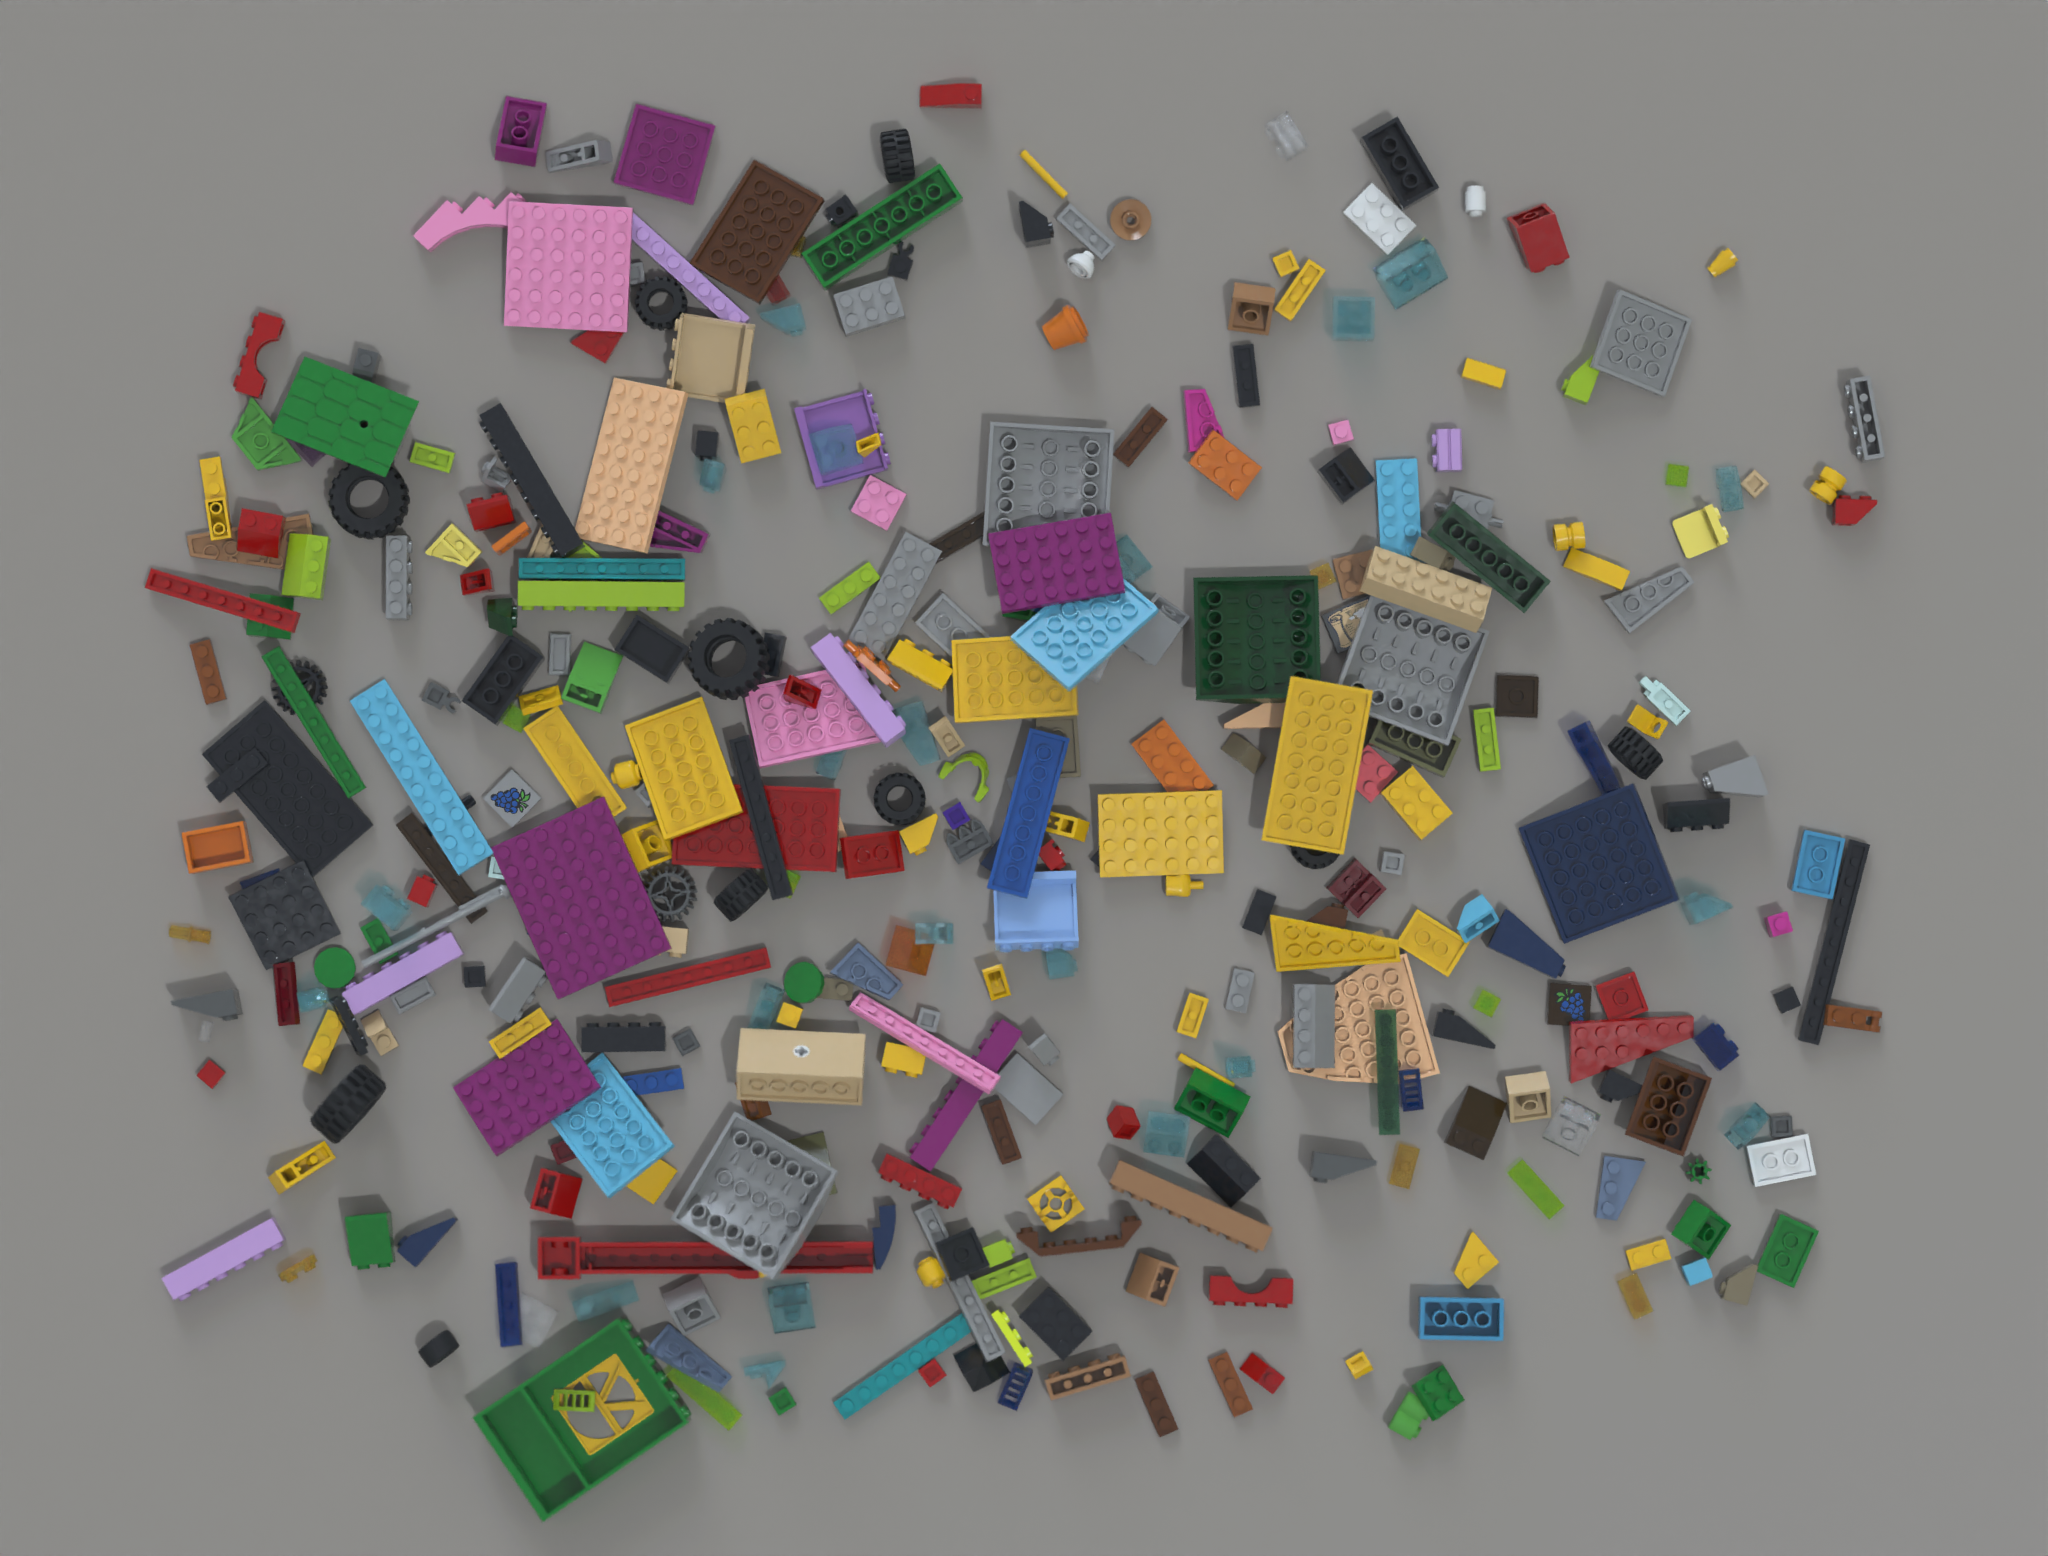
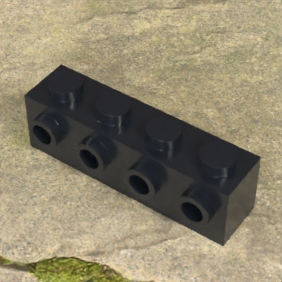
(623, 1039)

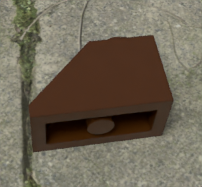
(1331, 916)

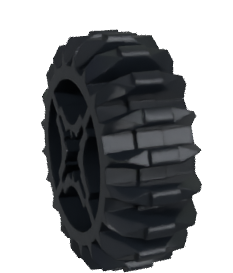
(307, 682)

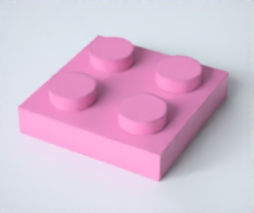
(878, 503)

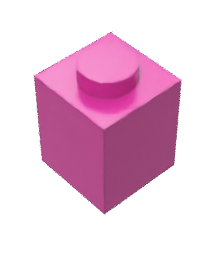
(1778, 924)

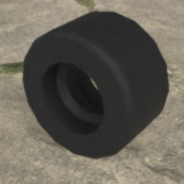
(438, 1348)

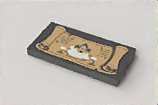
(1344, 622)

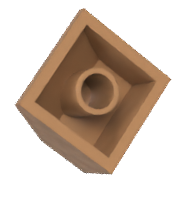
(1251, 308)

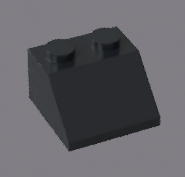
(1035, 226)

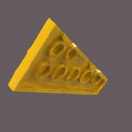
(1316, 946)

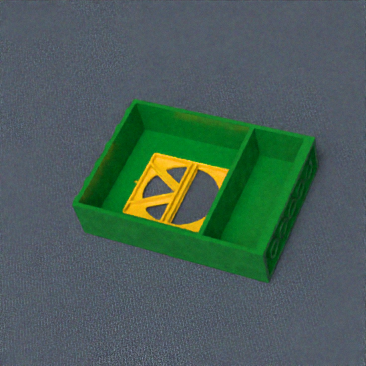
(543, 1448)

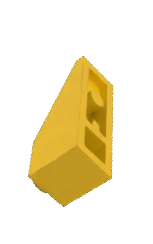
(1067, 826)
(301, 1167)

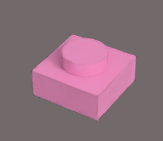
(1340, 432)

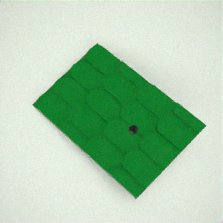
(327, 412)

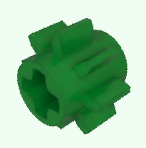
(1692, 1172)

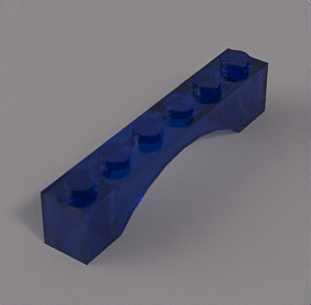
(1594, 756)

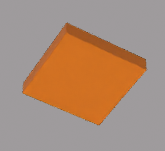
(511, 538)

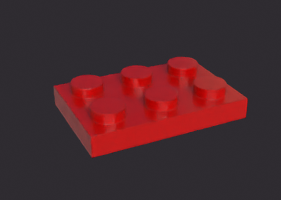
(872, 854)

